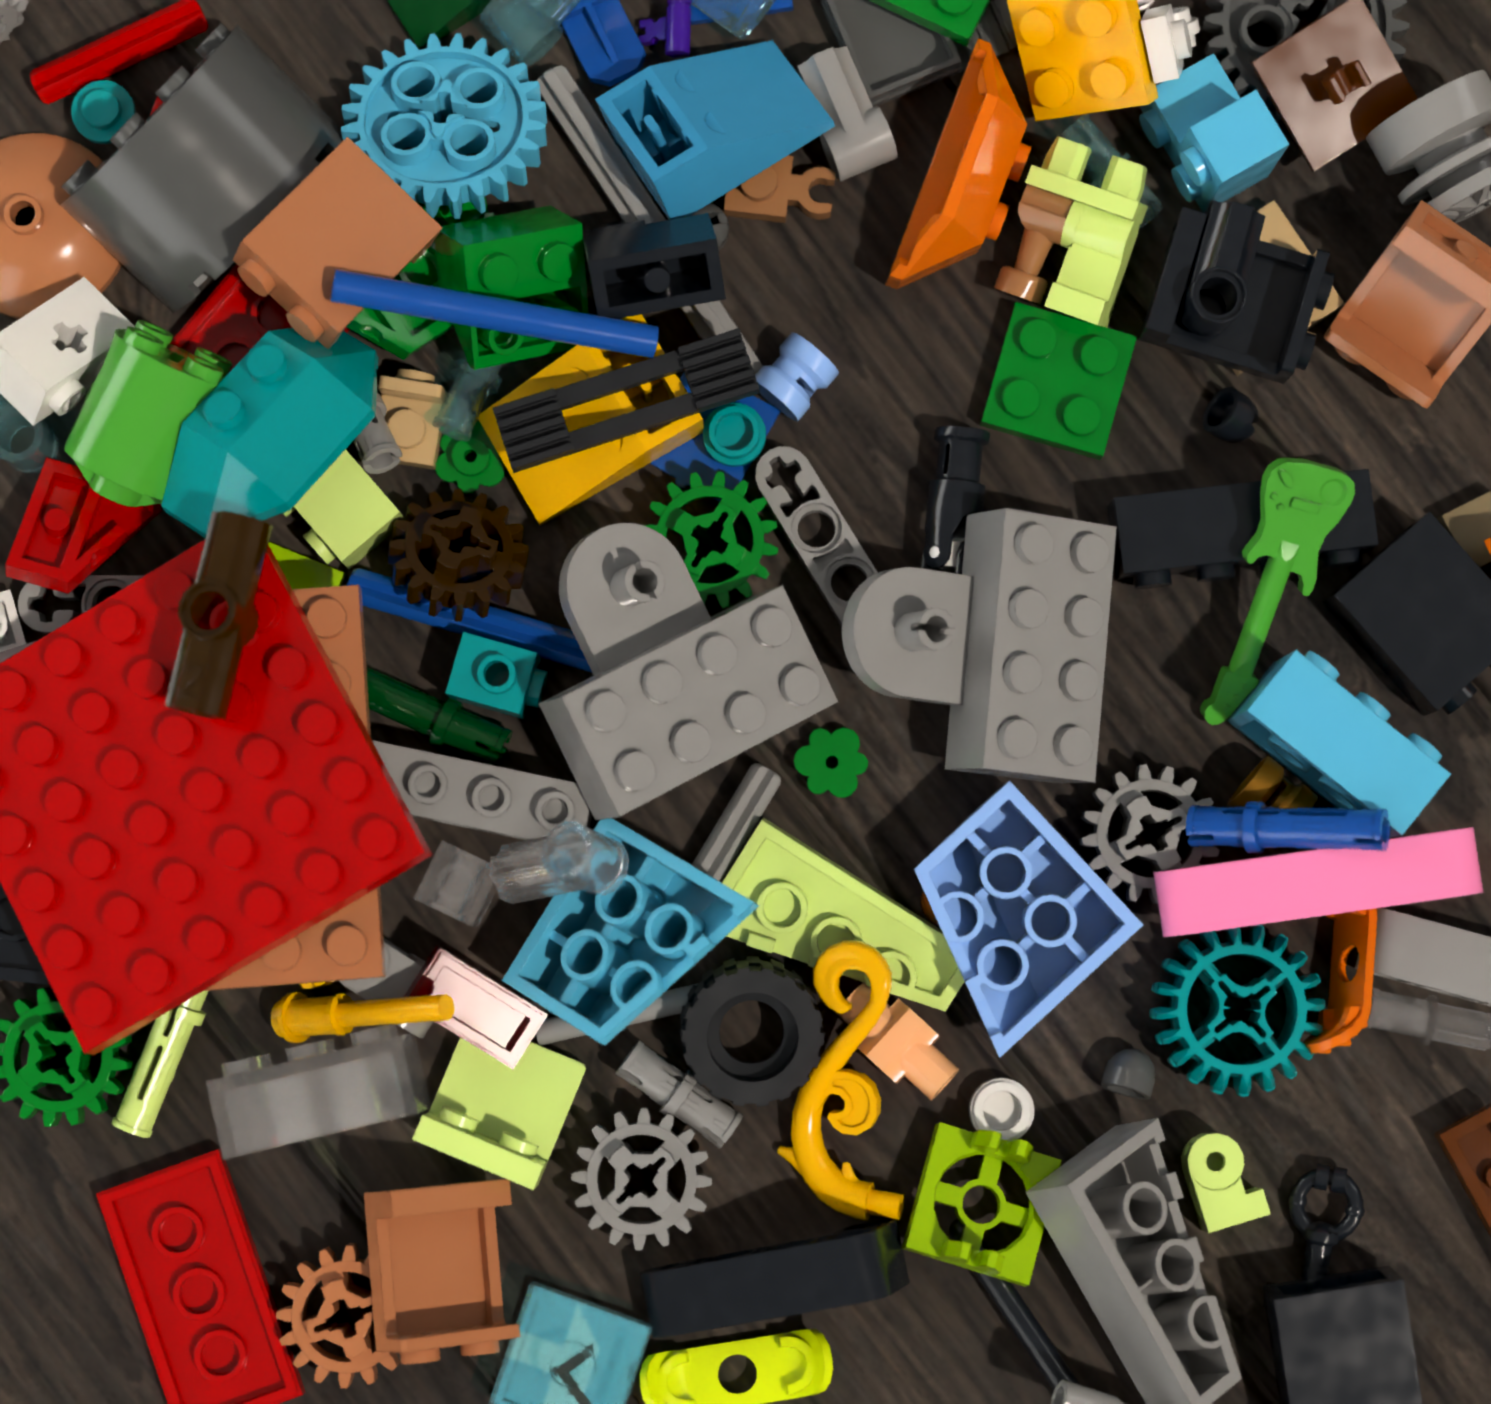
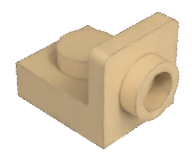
(411, 406)

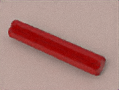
(118, 50)

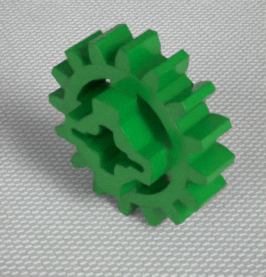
(735, 555)
(38, 1072)

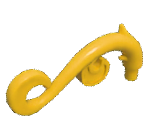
(809, 1156)

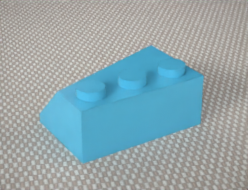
(617, 952)

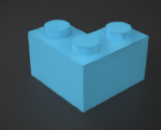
(1212, 133)

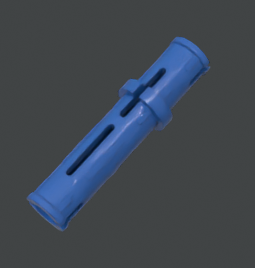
(1274, 827)

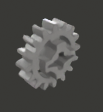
(1133, 808)
(662, 1200)

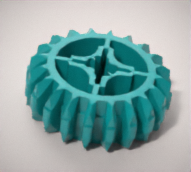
(1273, 1051)

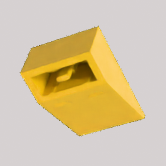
(576, 477)

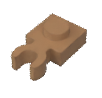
(776, 188)

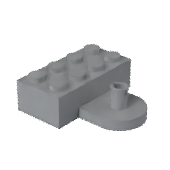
(1003, 643)
(668, 679)

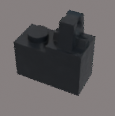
(653, 265)

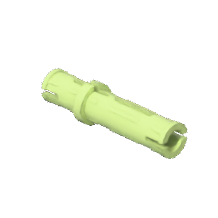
(158, 1067)

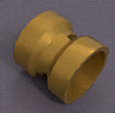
(1264, 781)

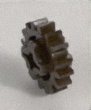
(457, 554)

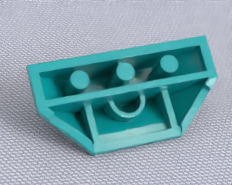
(271, 428)

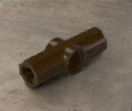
(229, 573)

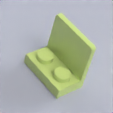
(501, 1114)

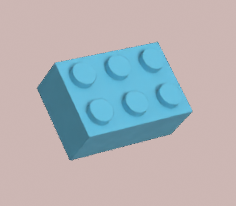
(1339, 741)

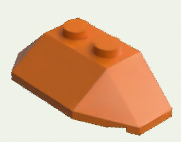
(966, 174)

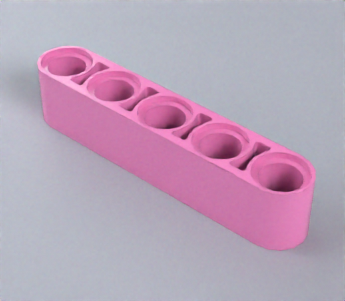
(1317, 883)

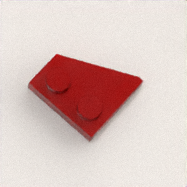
(70, 529)

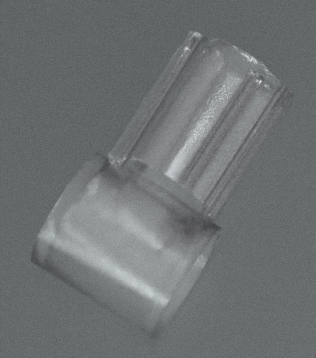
(558, 864)

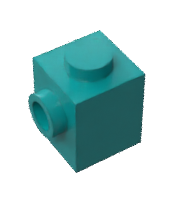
(496, 676)

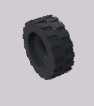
(759, 1080)

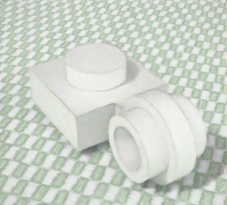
(1168, 40)

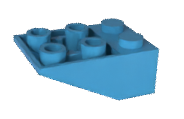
(711, 122)

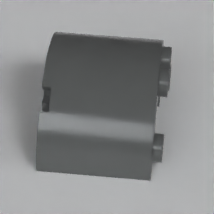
(201, 167)

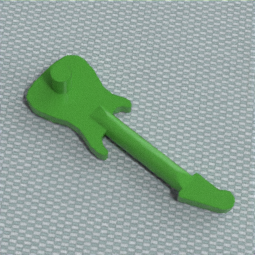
(1297, 510)

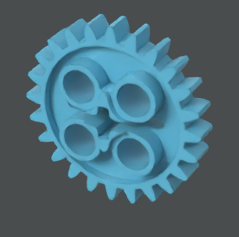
(448, 122)

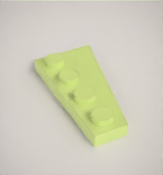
(817, 903)

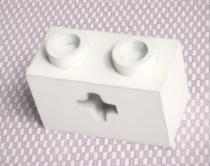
(57, 351)

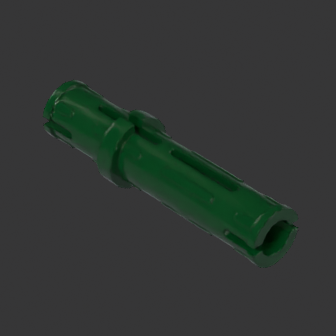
(438, 719)

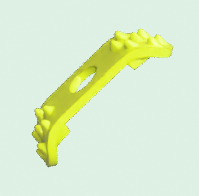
(785, 1363)

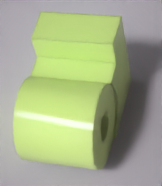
(1213, 1173)

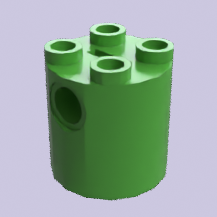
(136, 413)

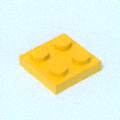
(1082, 56)

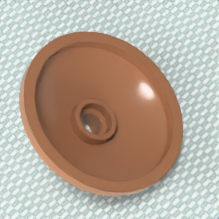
(54, 247)

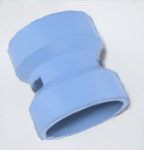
(795, 376)

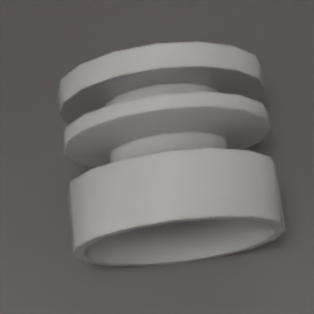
(1446, 145)

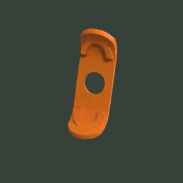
(1348, 1000)

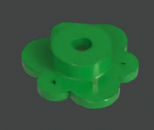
(484, 470)
(844, 747)

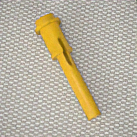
(300, 1017)

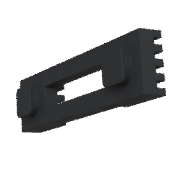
(715, 371)

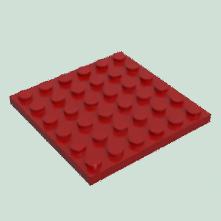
(173, 841)

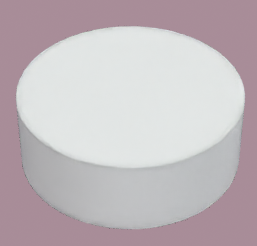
(1002, 1107)

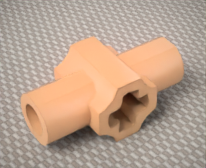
(903, 1045)

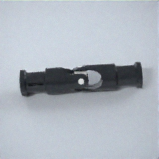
(953, 496)

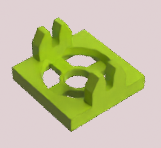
(923, 1231)

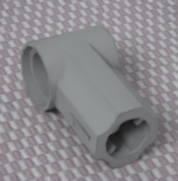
(860, 131)

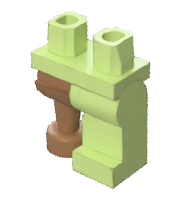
(1089, 221)

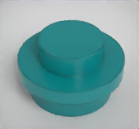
(101, 110)
(734, 434)

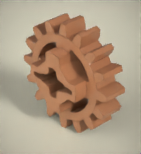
(306, 1332)

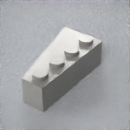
(1137, 1266)

